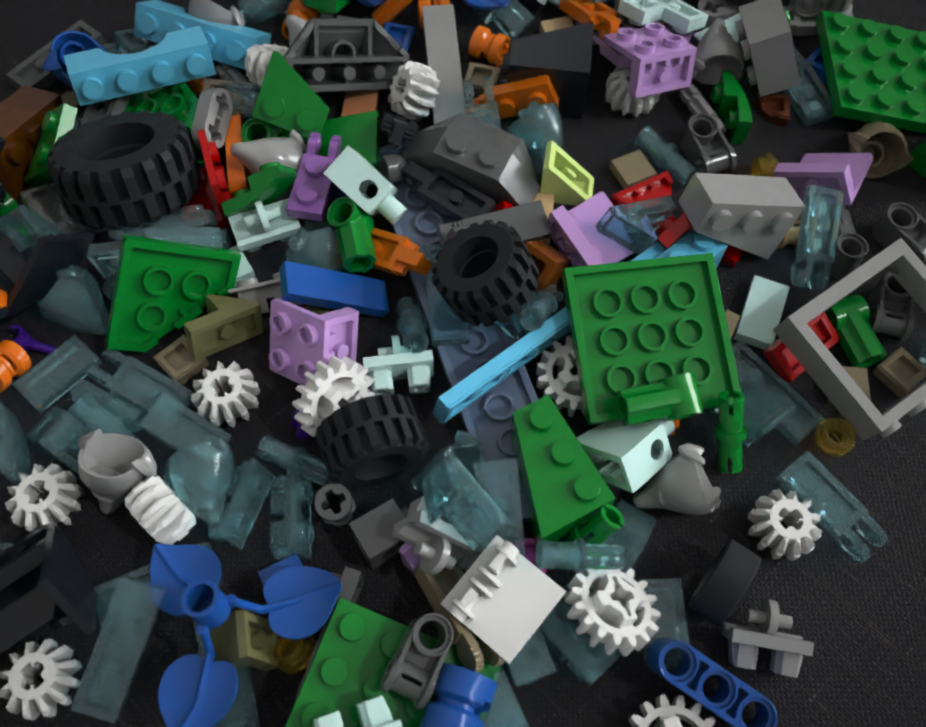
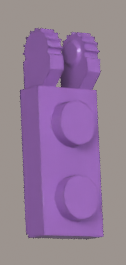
(311, 187)

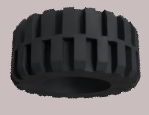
(124, 169)

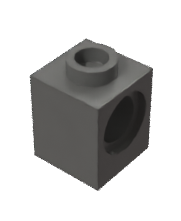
(375, 533)

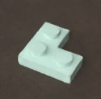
(674, 12)

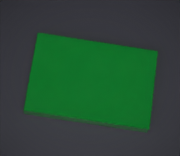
(357, 131)

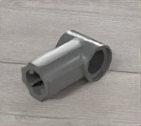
(849, 248)

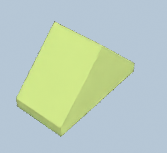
(565, 177)

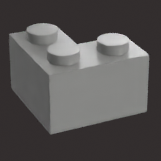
(769, 45)

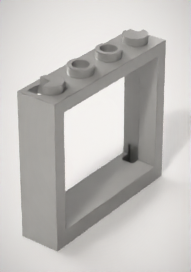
(826, 369)

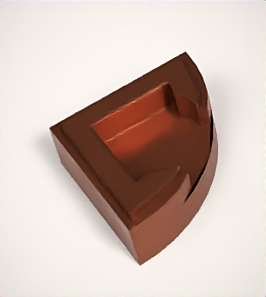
(774, 108)

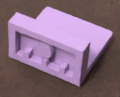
(658, 58)
(830, 170)
(578, 237)
(303, 338)

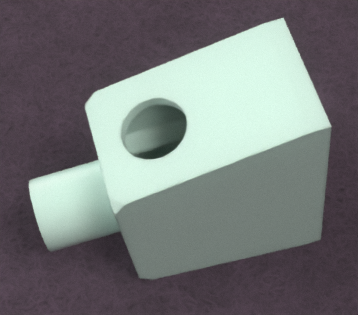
(355, 176)
(628, 453)

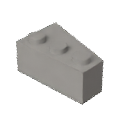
(742, 209)

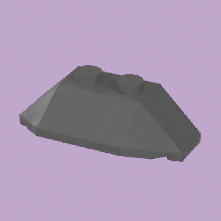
(345, 55)
(479, 156)

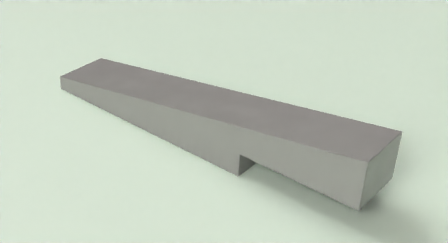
(444, 58)

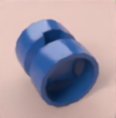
(460, 698)

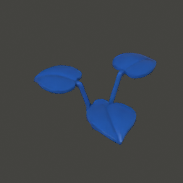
(201, 689)

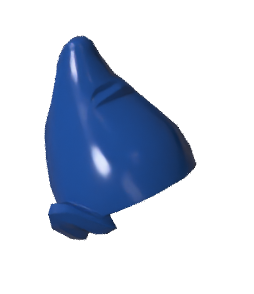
(64, 44)

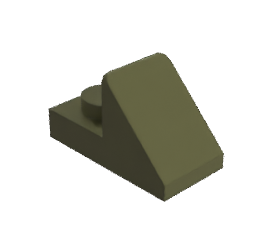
(226, 324)
(245, 641)

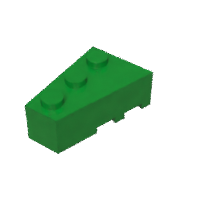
(555, 472)

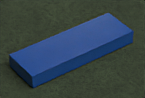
(333, 289)

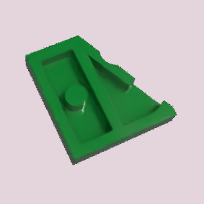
(289, 100)
(54, 125)

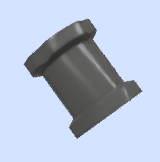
(323, 504)

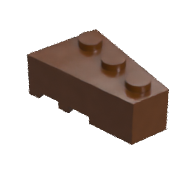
(21, 129)

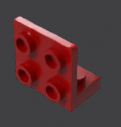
(212, 182)

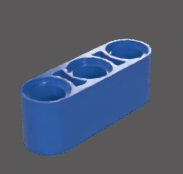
(731, 692)

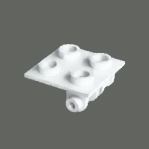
(503, 598)

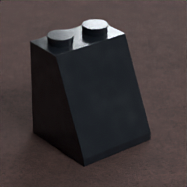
(561, 55)

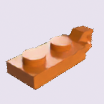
(598, 13)
(518, 95)
(398, 254)

